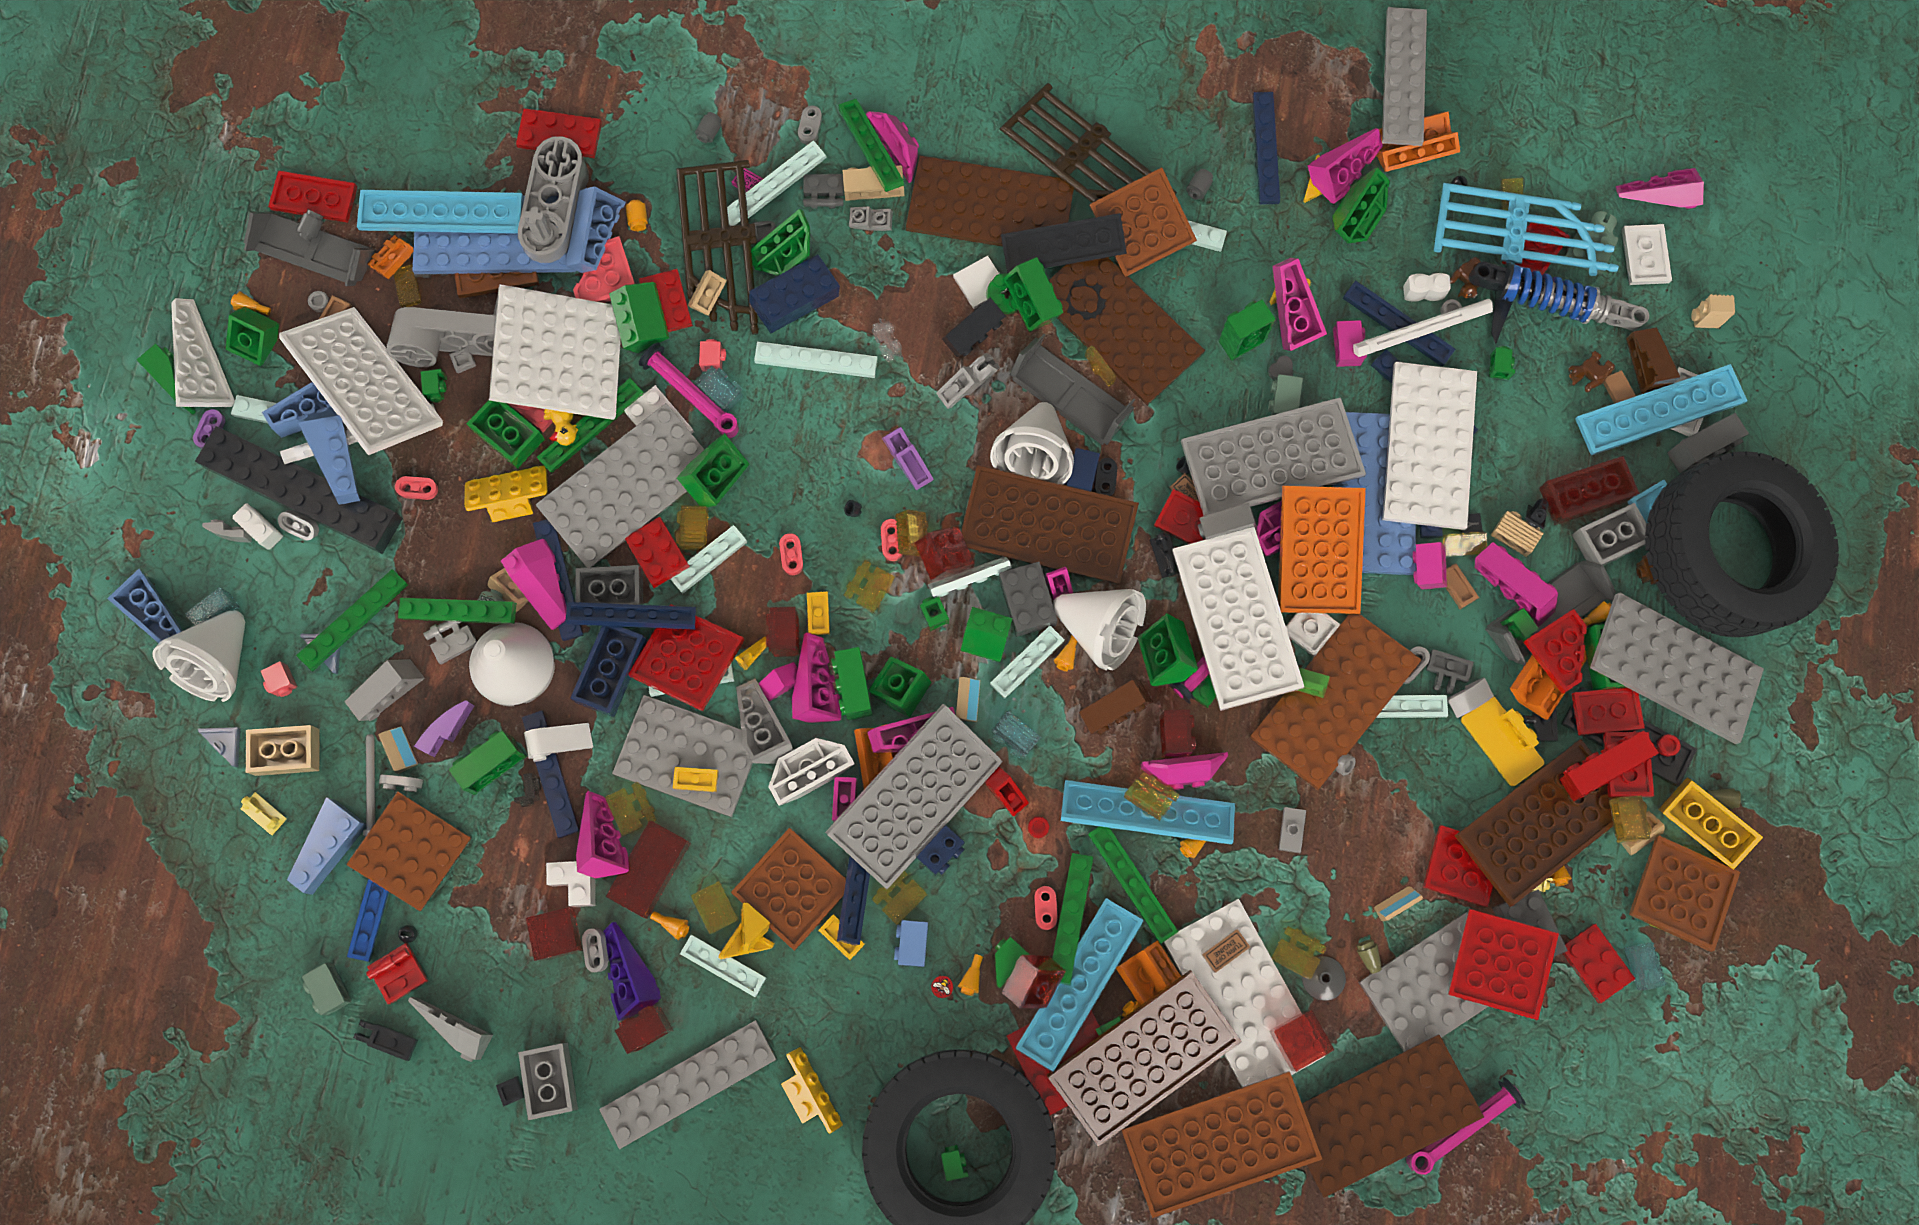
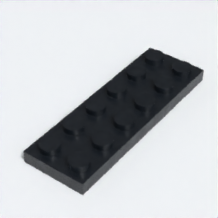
(1066, 242)
(1667, 768)

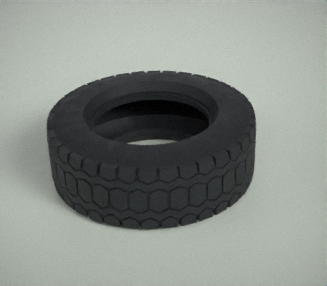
(1793, 522)
(951, 1073)

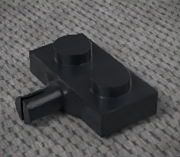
(1544, 729)

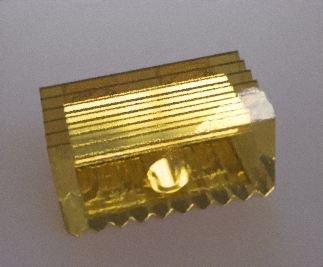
(693, 527)
(910, 528)
(1630, 819)

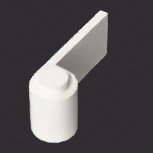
(556, 739)

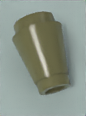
(1727, 797)
(1370, 956)

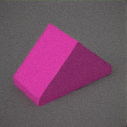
(1058, 583)
(779, 681)

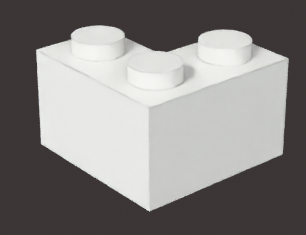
(580, 886)

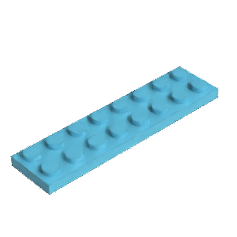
(439, 211)
(1661, 409)
(1185, 819)
(1095, 962)

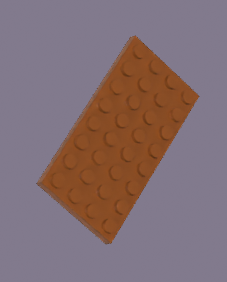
(1364, 675)
(1221, 1144)

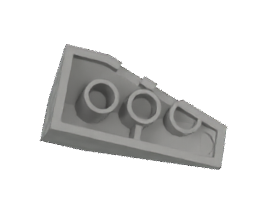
(761, 730)
(458, 1033)

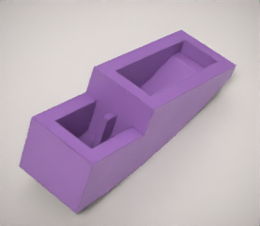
(907, 458)
(443, 728)

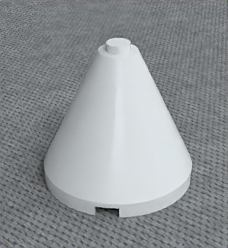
(1035, 447)
(1103, 622)
(205, 656)
(512, 664)

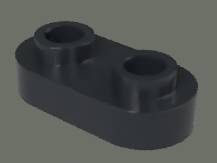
(1106, 477)

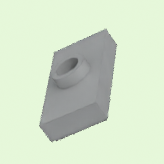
(1292, 830)

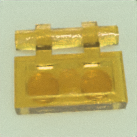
(875, 589)
(1148, 799)
(624, 811)
(903, 902)
(1295, 958)

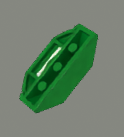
(1362, 207)
(784, 246)

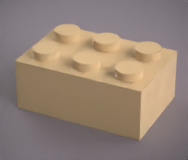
(282, 750)

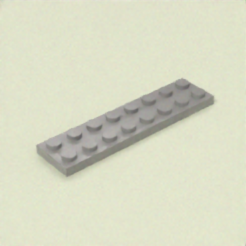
(1404, 76)
(687, 1084)

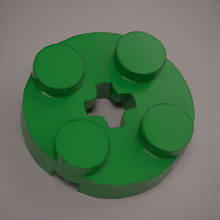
(995, 290)

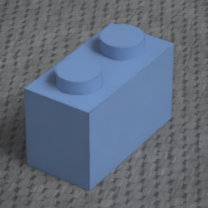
(912, 943)

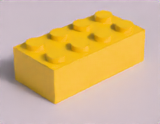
(1710, 823)

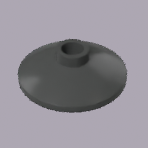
(1330, 989)

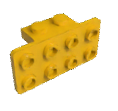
(507, 494)
(1504, 740)

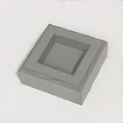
(462, 361)

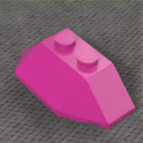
(896, 141)
(1269, 529)
(1185, 770)

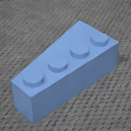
(592, 228)
(298, 407)
(331, 449)
(145, 607)
(325, 846)

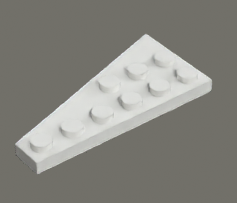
(196, 366)

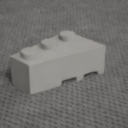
(383, 688)

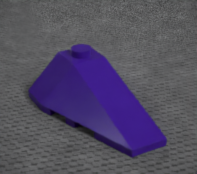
(631, 978)

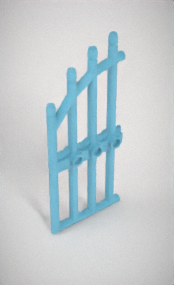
(1516, 225)

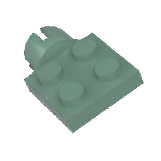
(1603, 237)

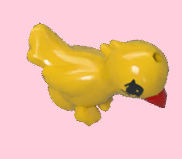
(565, 432)

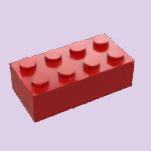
(1611, 764)

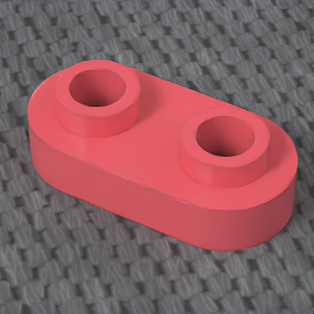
(418, 487)
(889, 540)
(791, 555)
(1045, 908)

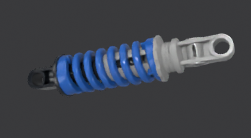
(1580, 301)

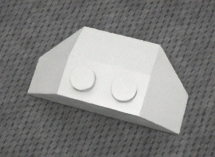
(808, 769)

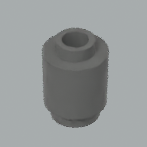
(708, 127)
(1199, 184)
(310, 225)

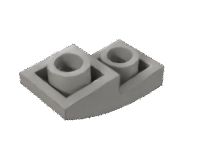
(868, 219)
(224, 531)
(1470, 698)

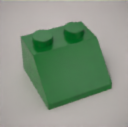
(251, 335)
(986, 634)
(900, 686)
(1005, 959)

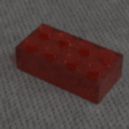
(1589, 490)
(649, 871)

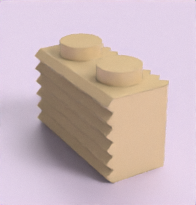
(1713, 311)
(1517, 533)

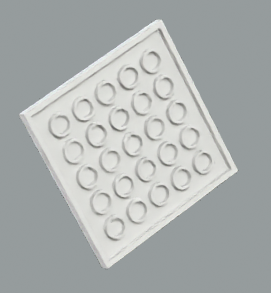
(555, 353)

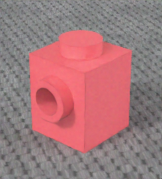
(711, 354)
(278, 679)

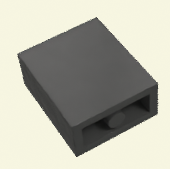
(1227, 521)

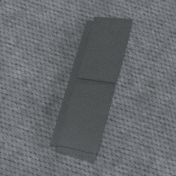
(325, 254)
(1069, 392)
(1578, 588)

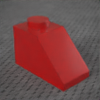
(1006, 791)

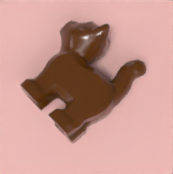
(1462, 273)
(1592, 370)

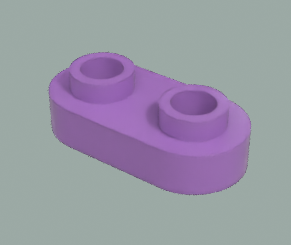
(206, 426)

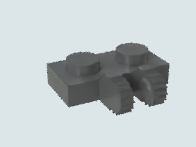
(1448, 666)

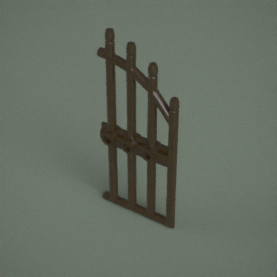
(1078, 152)
(721, 237)

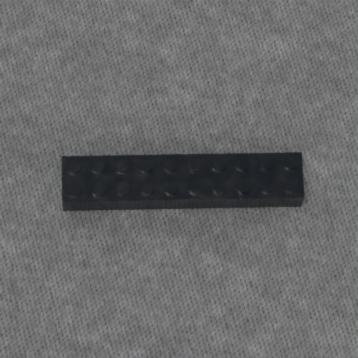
(297, 489)

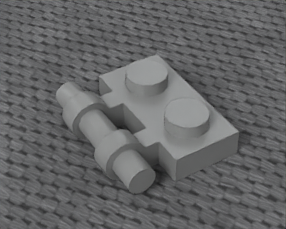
(452, 645)

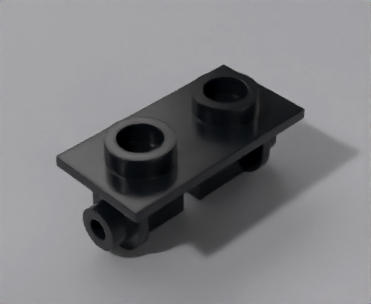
(1537, 514)
(1162, 549)

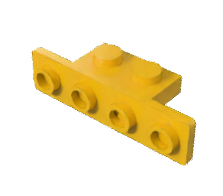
(808, 1094)

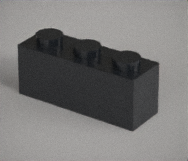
(974, 328)

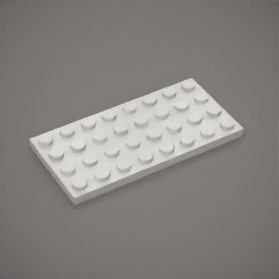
(361, 380)
(1430, 446)
(1237, 618)
(1245, 990)

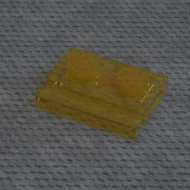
(714, 907)

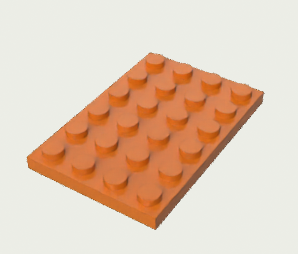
(1321, 549)

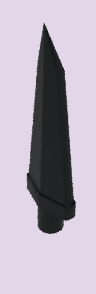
(1500, 313)

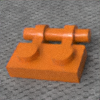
(390, 256)

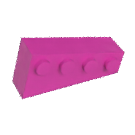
(1296, 306)
(1517, 582)
(896, 735)

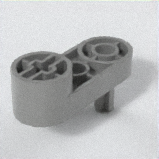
(555, 171)
(423, 332)

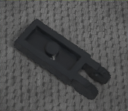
(387, 1040)

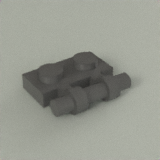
(823, 185)

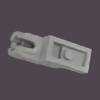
(967, 380)

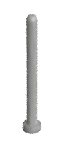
(370, 783)

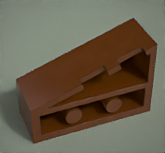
(1651, 360)
(1116, 707)

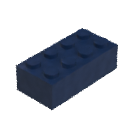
(794, 293)
(607, 669)

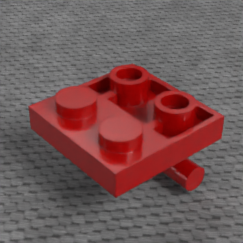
(397, 973)

